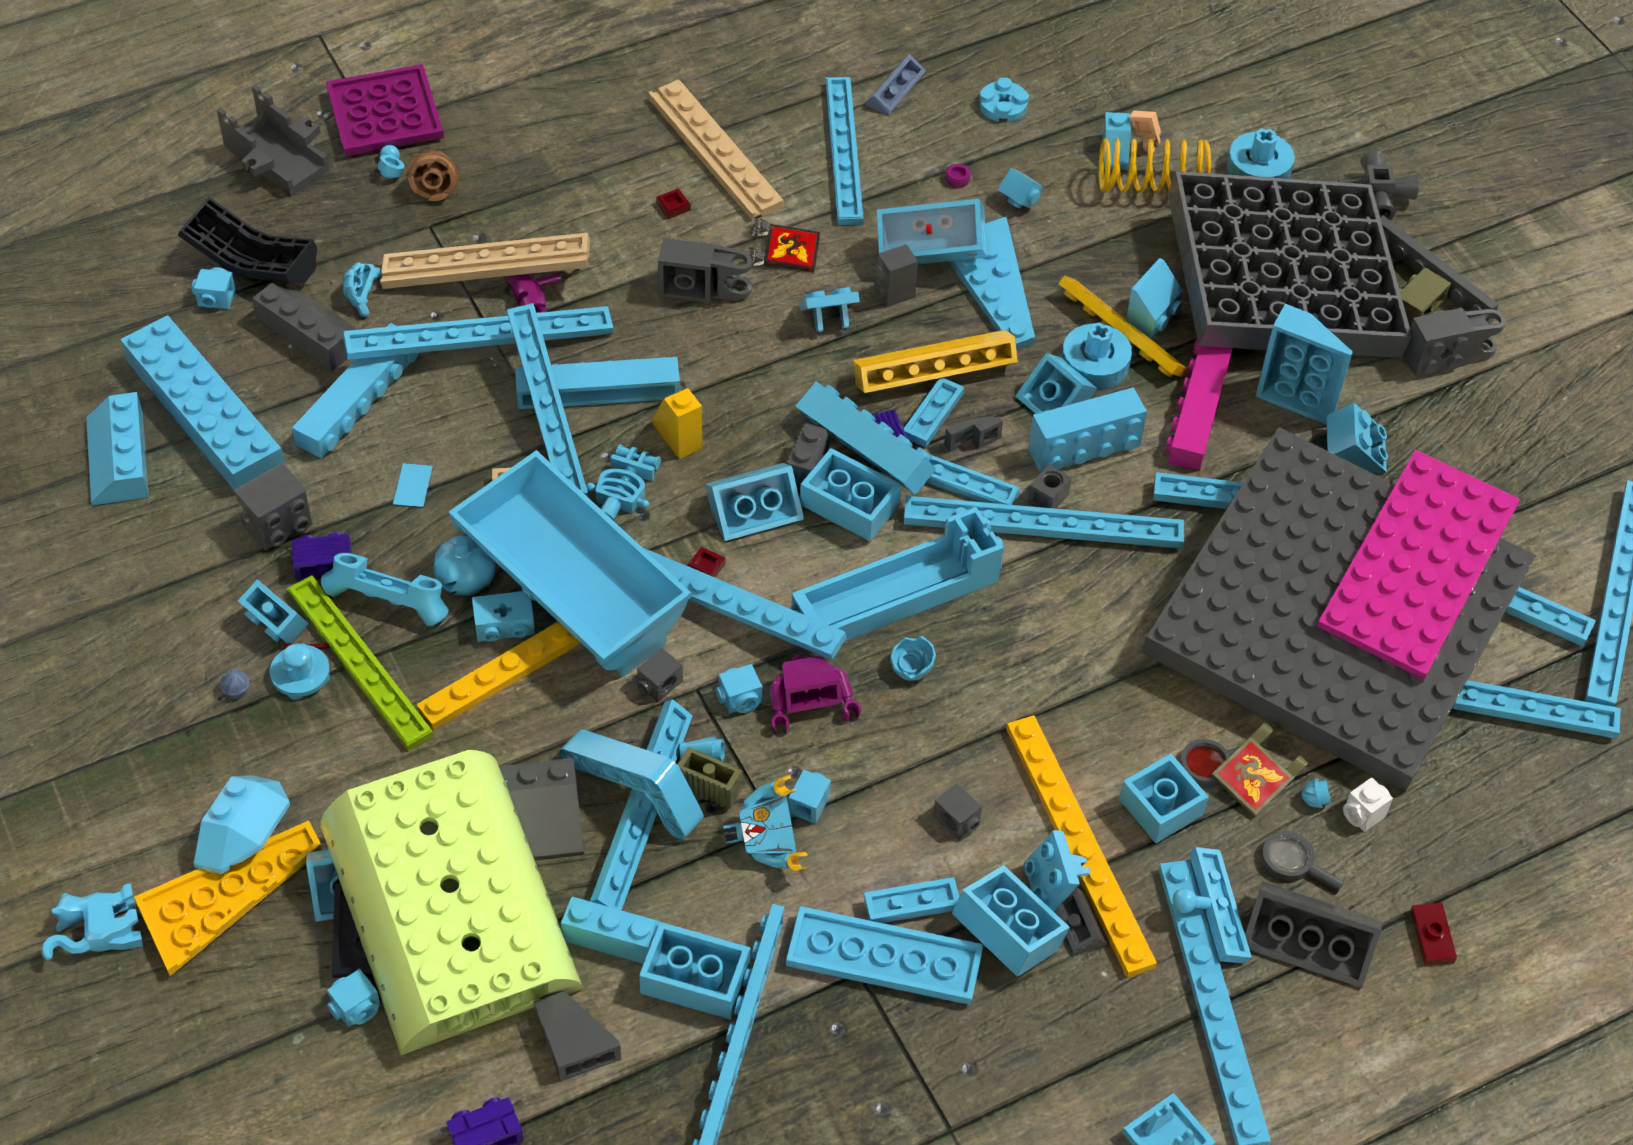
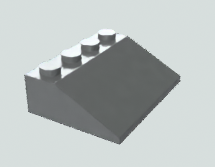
(547, 806)

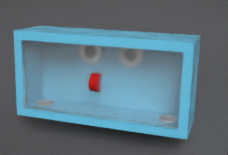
(935, 230)

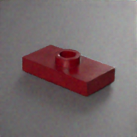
(1433, 933)

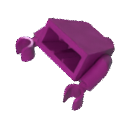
(810, 685)

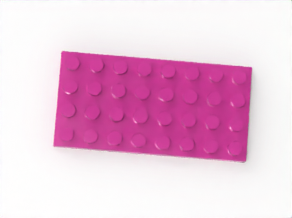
(1418, 564)

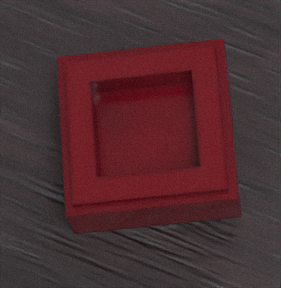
(673, 203)
(707, 562)

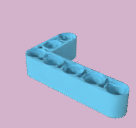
(641, 771)

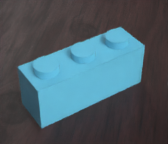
(608, 930)

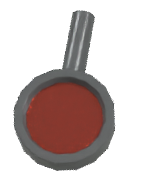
(1202, 758)

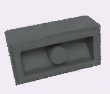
(1084, 928)

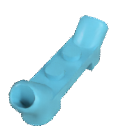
(422, 594)

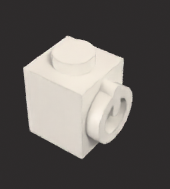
(1367, 804)

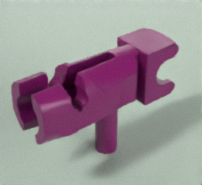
(528, 288)

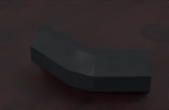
(248, 250)

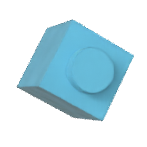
(810, 796)

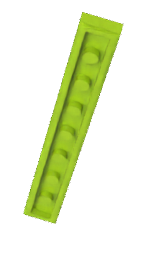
(360, 663)

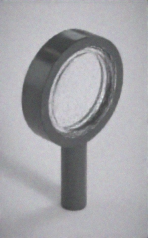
(1291, 858)

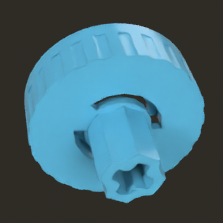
(1268, 152)
(1100, 344)

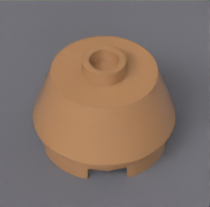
(432, 175)

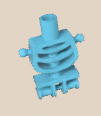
(623, 484)

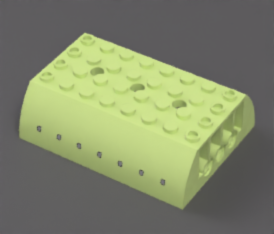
(416, 928)

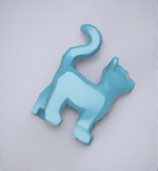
(101, 927)

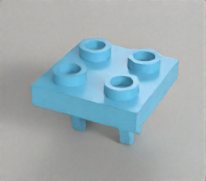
(838, 297)
(1053, 870)
(1167, 1125)

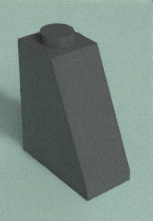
(574, 1037)

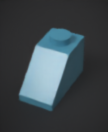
(1118, 126)

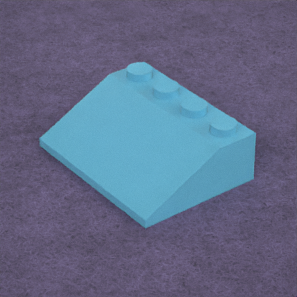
(1303, 366)

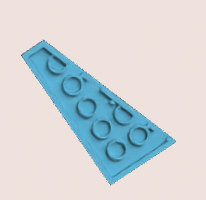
(998, 284)

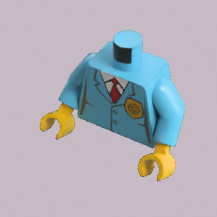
(767, 827)

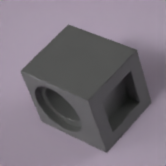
(1049, 488)
(659, 675)
(957, 811)

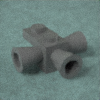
(1384, 183)

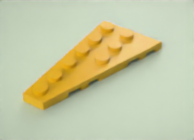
(204, 904)

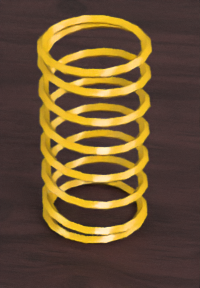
(1116, 175)

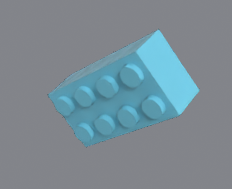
(1087, 430)

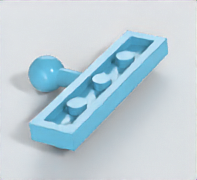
(1218, 904)

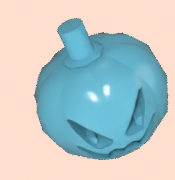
(463, 566)

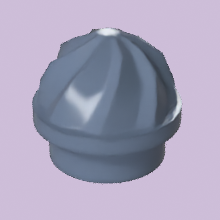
(234, 684)

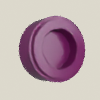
(958, 175)

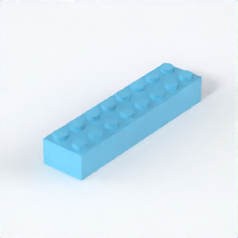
(201, 402)

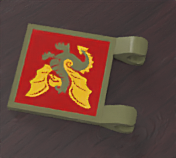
(1254, 774)

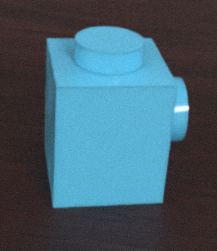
(1020, 189)

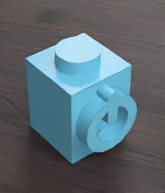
(214, 288)
(739, 689)
(353, 999)

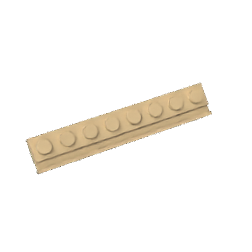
(716, 150)
(485, 260)

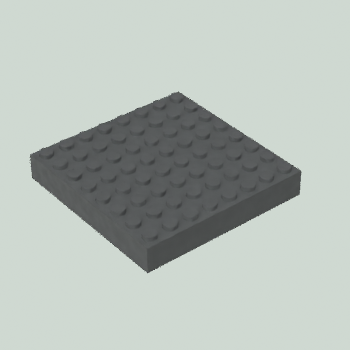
(1289, 242)

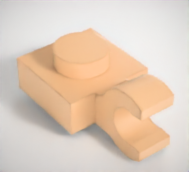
(1146, 125)

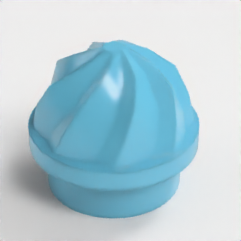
(1316, 793)

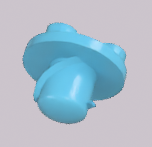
(300, 671)

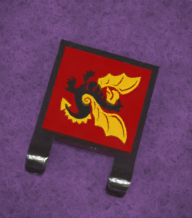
(785, 246)

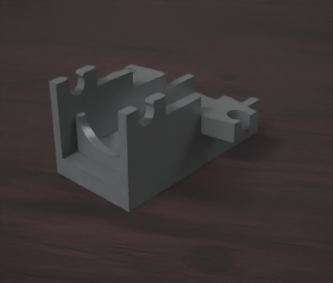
(275, 145)

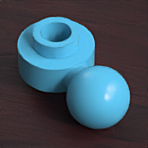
(389, 162)

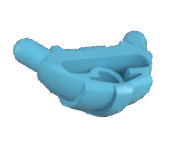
(357, 285)

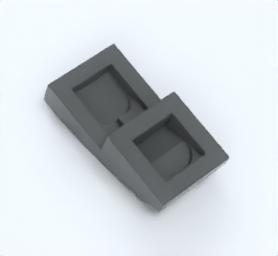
(978, 430)

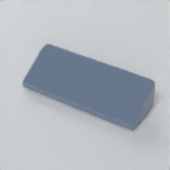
(896, 85)

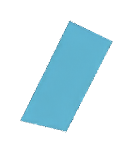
(412, 485)

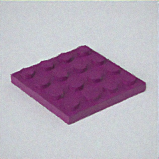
(384, 109)

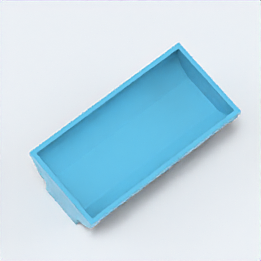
(574, 562)

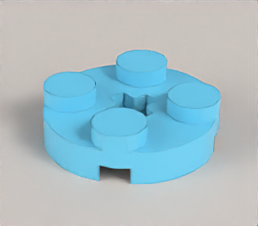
(1003, 90)

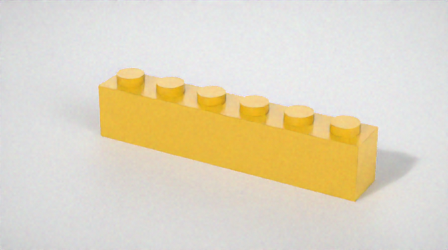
(935, 361)

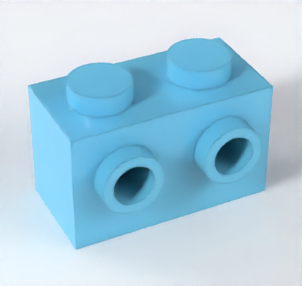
(268, 608)

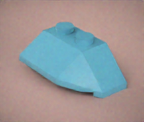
(239, 822)

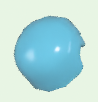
(913, 658)

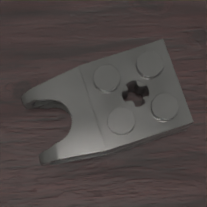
(701, 271)
(1451, 339)

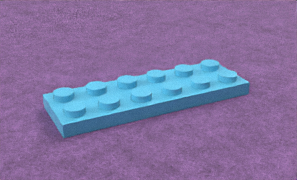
(884, 955)

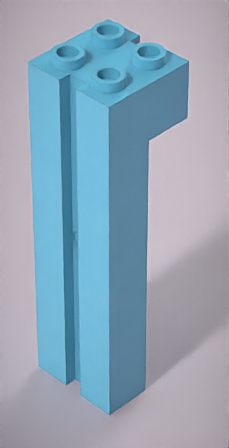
(908, 581)

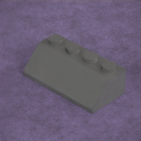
(303, 323)
(1312, 934)

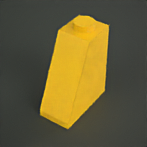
(680, 423)

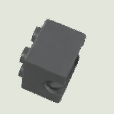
(274, 507)

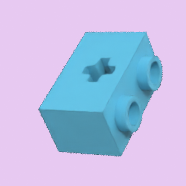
(503, 616)

